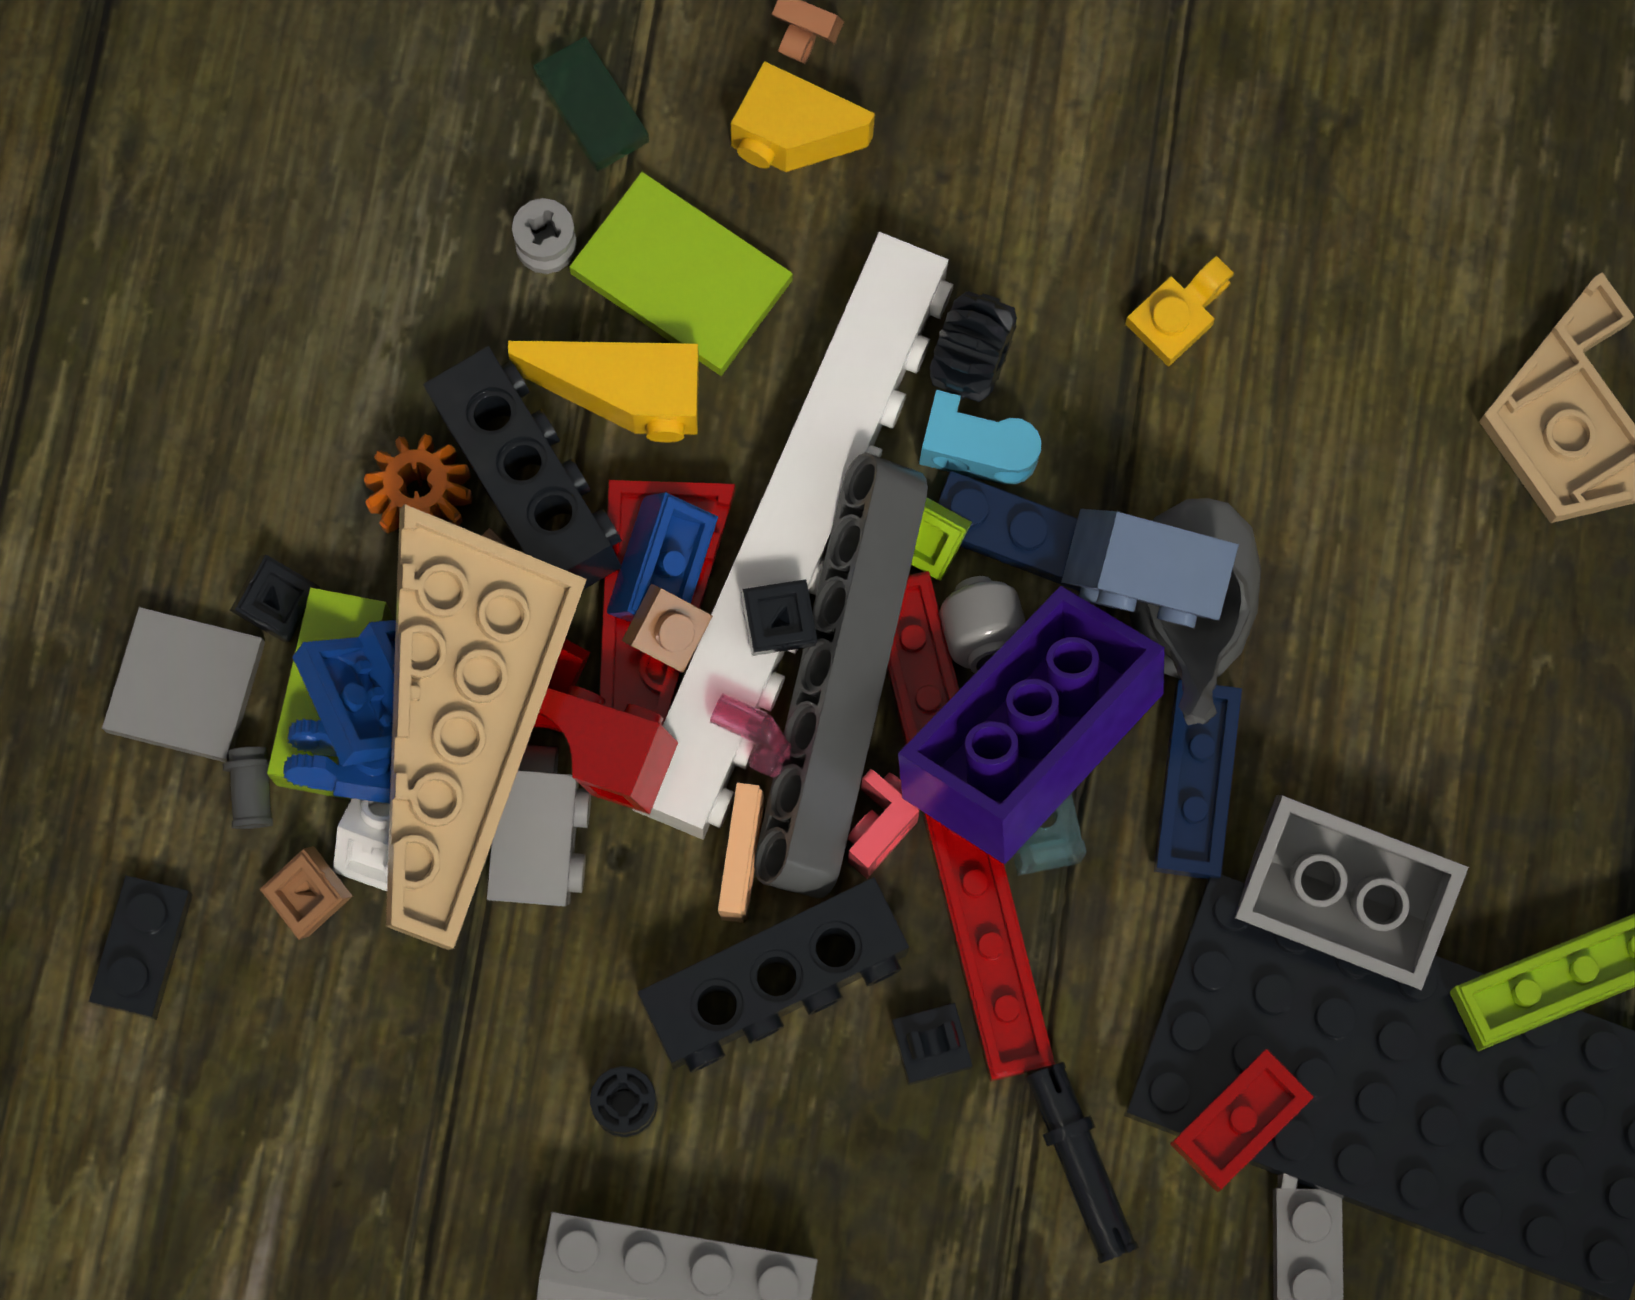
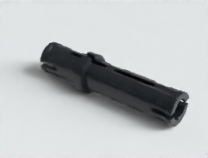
(1081, 1162)

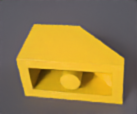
(796, 122)

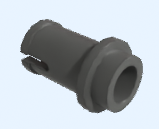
(249, 787)

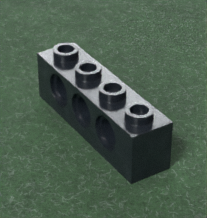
(470, 398)
(855, 914)

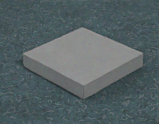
(183, 685)

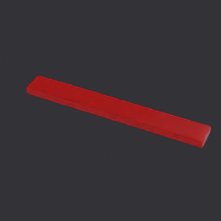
(970, 879)

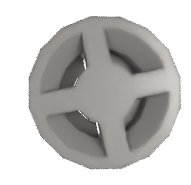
(544, 250)

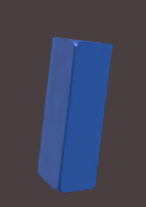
(662, 551)

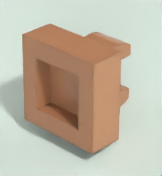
(804, 25)

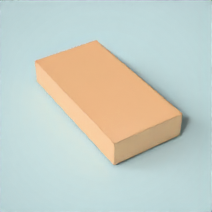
(740, 853)

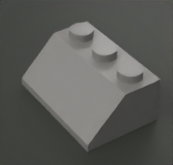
(1349, 891)

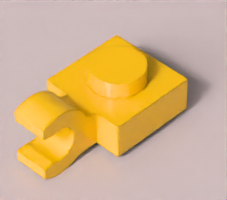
(1176, 316)

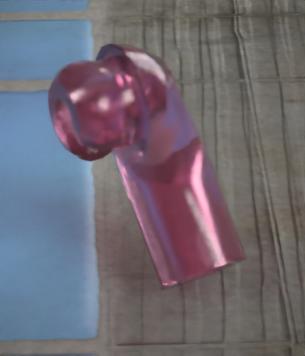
(758, 728)

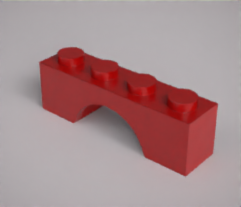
(612, 751)

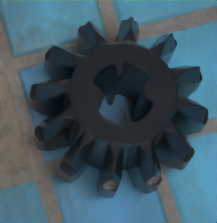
(973, 346)

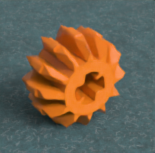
(418, 464)

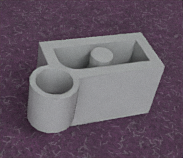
(536, 835)

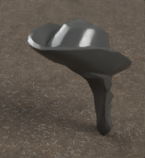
(1213, 645)

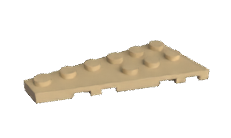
(469, 679)

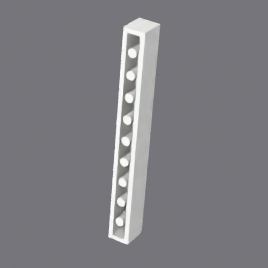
(795, 518)

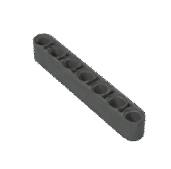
(841, 676)

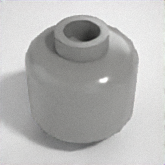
(979, 620)

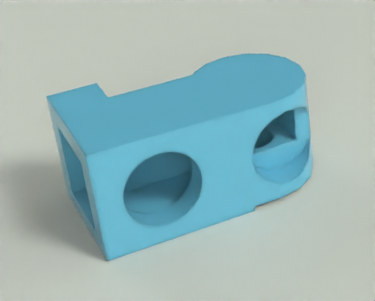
(977, 446)

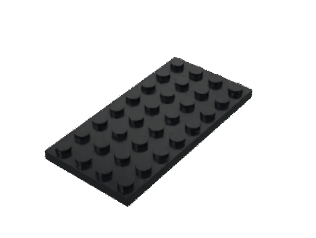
(1487, 1148)

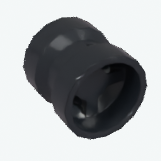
(625, 1113)

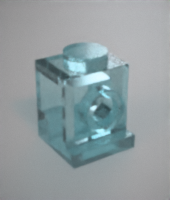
(1053, 846)

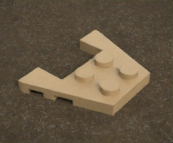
(1561, 419)

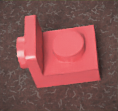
(878, 835)

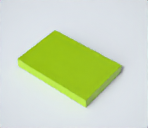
(681, 273)

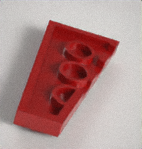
(626, 672)

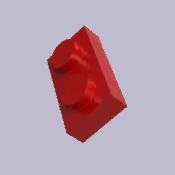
(1241, 1120)

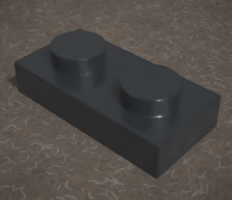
(141, 947)

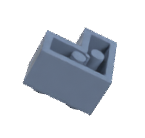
(1136, 559)

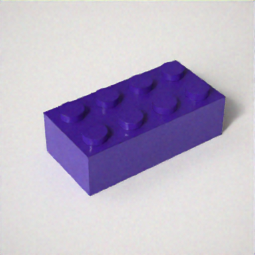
(1032, 724)

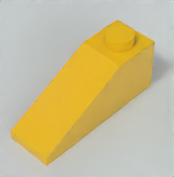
(630, 384)

